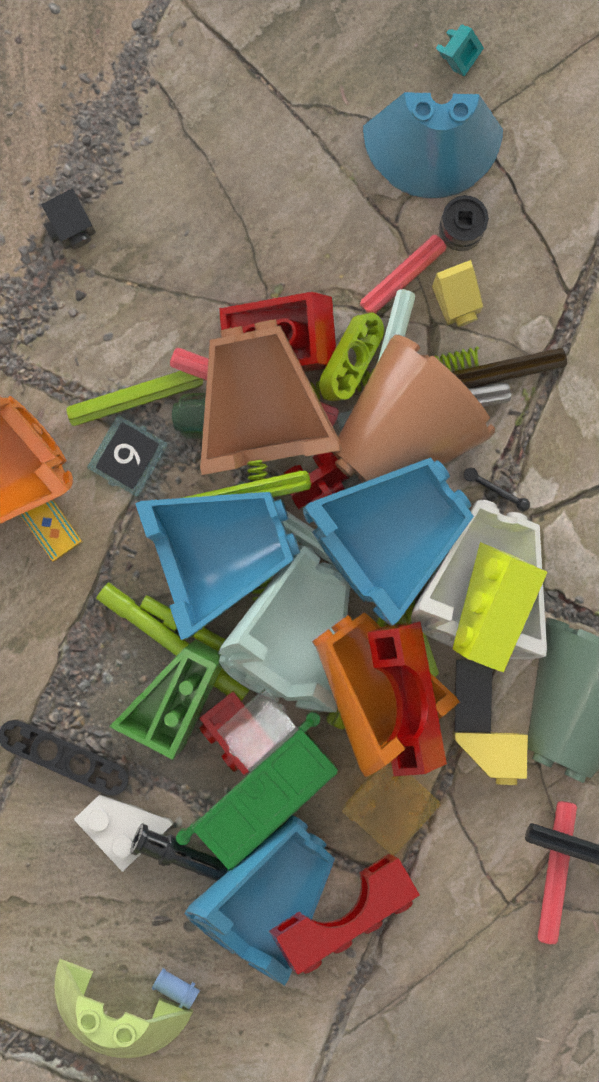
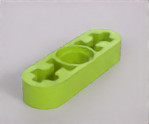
(339, 362)

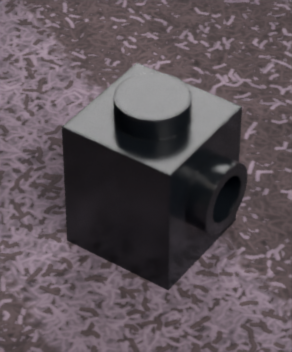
(68, 220)

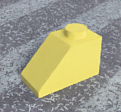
(458, 294)
(497, 754)

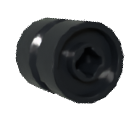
(463, 223)

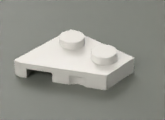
(114, 825)

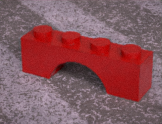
(403, 659)
(383, 891)

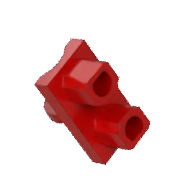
(324, 480)

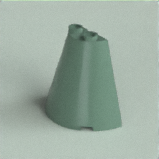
(567, 702)

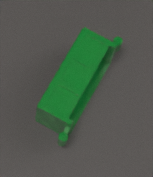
(264, 798)

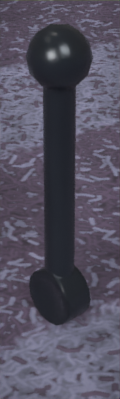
(472, 475)

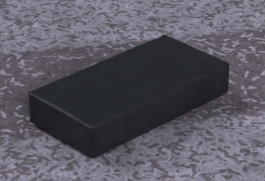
(474, 692)

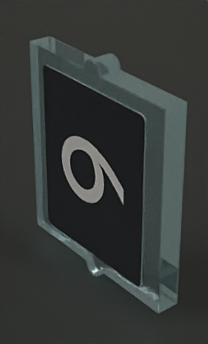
(127, 455)

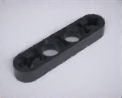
(65, 753)

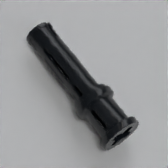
(167, 850)

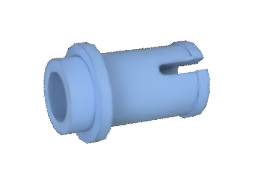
(176, 989)

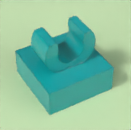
(461, 49)

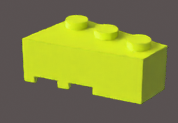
(496, 606)

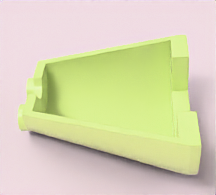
(109, 1036)

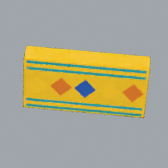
(52, 529)

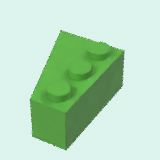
(173, 702)

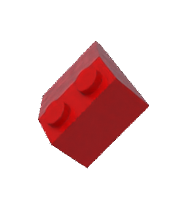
(304, 319)

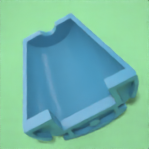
(431, 145)
(391, 533)
(216, 550)
(263, 891)

